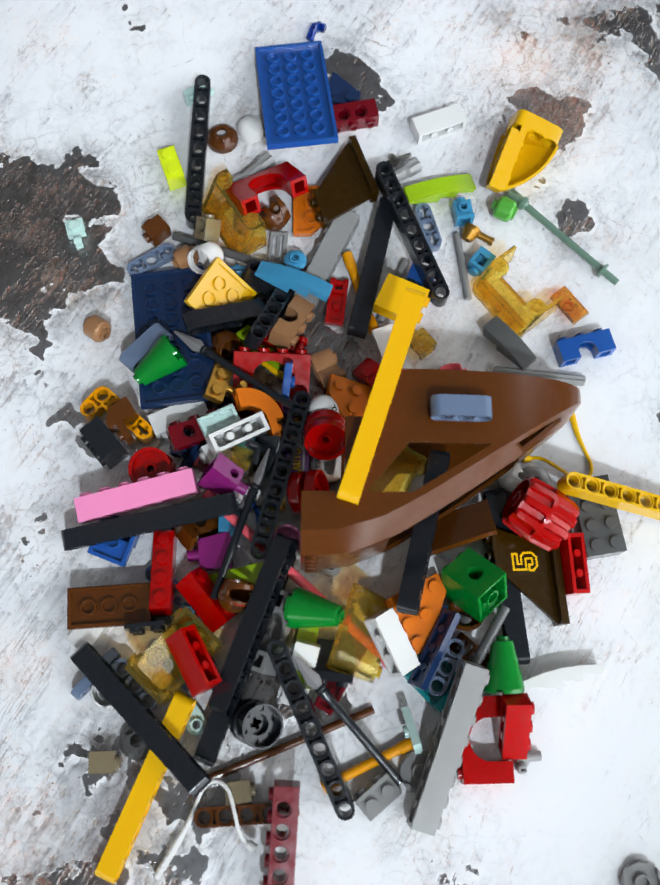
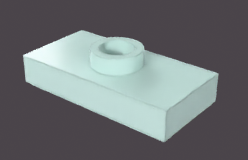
(218, 419)
(410, 730)

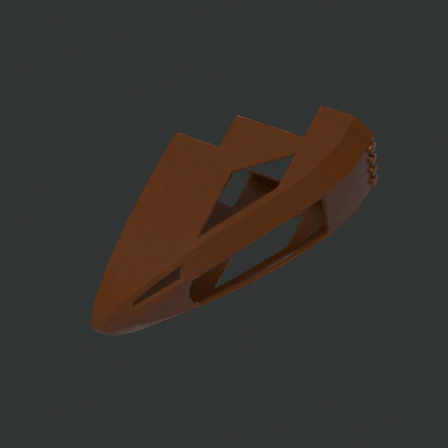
(523, 417)

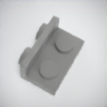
(377, 795)

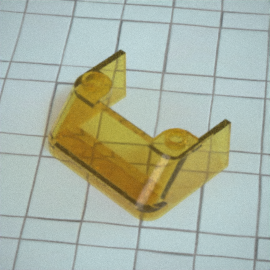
(503, 300)

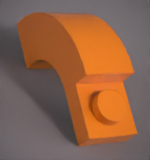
(258, 401)

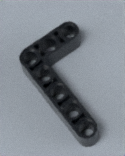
(271, 310)

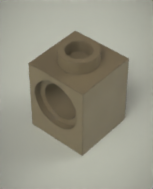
(207, 228)
(104, 762)
(241, 791)

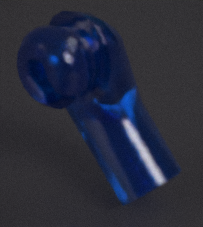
(314, 28)

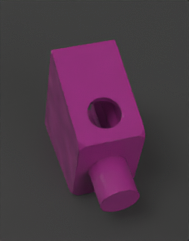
(223, 476)
(211, 551)

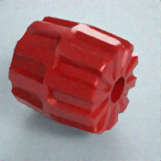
(540, 513)

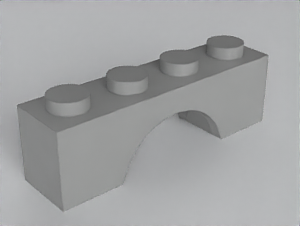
(276, 628)

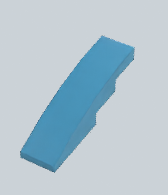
(290, 278)

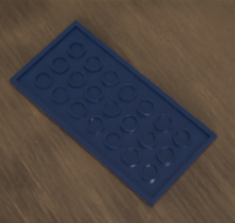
(160, 299)

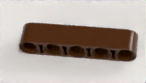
(216, 821)

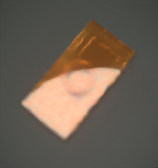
(570, 305)

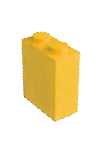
(391, 295)

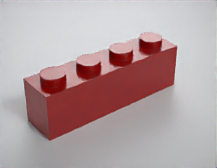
(163, 573)

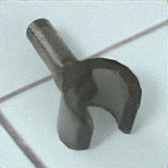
(394, 160)

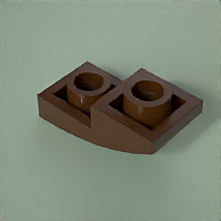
(186, 535)

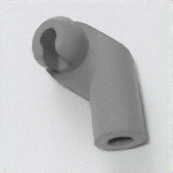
(521, 765)

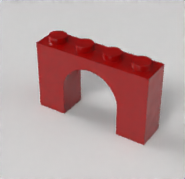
(280, 177)
(249, 360)
(476, 770)

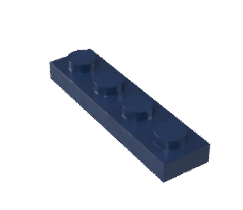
(434, 649)

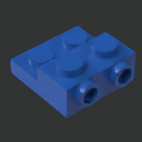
(115, 551)

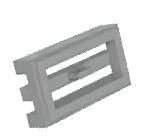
(278, 234)

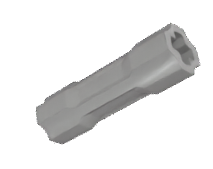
(260, 164)
(407, 169)

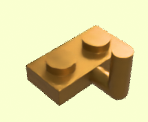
(219, 384)

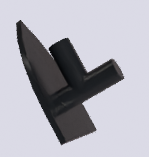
(260, 447)

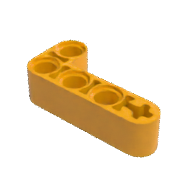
(103, 406)

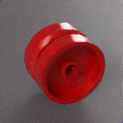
(324, 434)
(148, 459)
(301, 481)

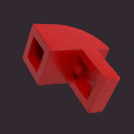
(366, 372)

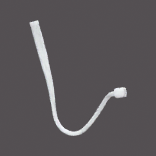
(177, 841)

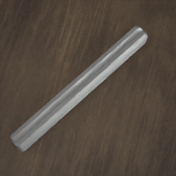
(573, 379)

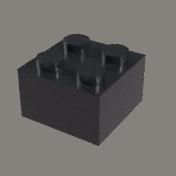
(102, 443)

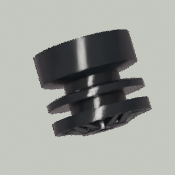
(264, 728)

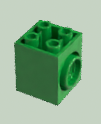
(474, 584)

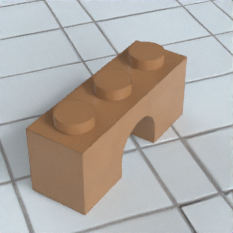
(286, 333)

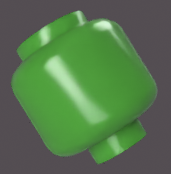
(504, 208)

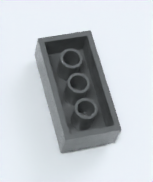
(600, 528)

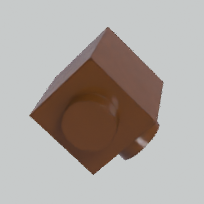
(155, 230)

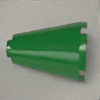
(159, 362)
(311, 610)
(504, 668)

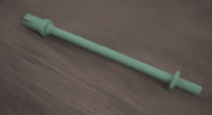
(523, 203)

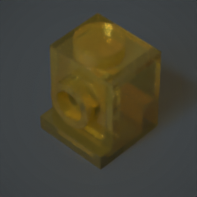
(426, 339)
(240, 457)

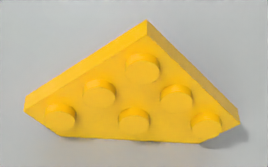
(218, 287)

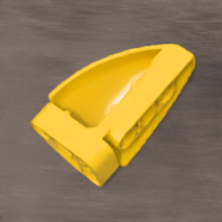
(523, 151)

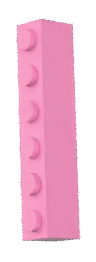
(137, 495)

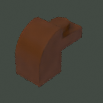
(119, 416)

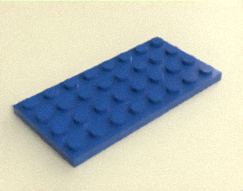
(295, 95)

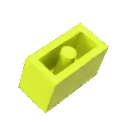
(171, 168)

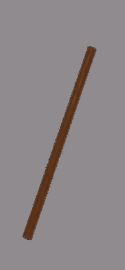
(285, 746)

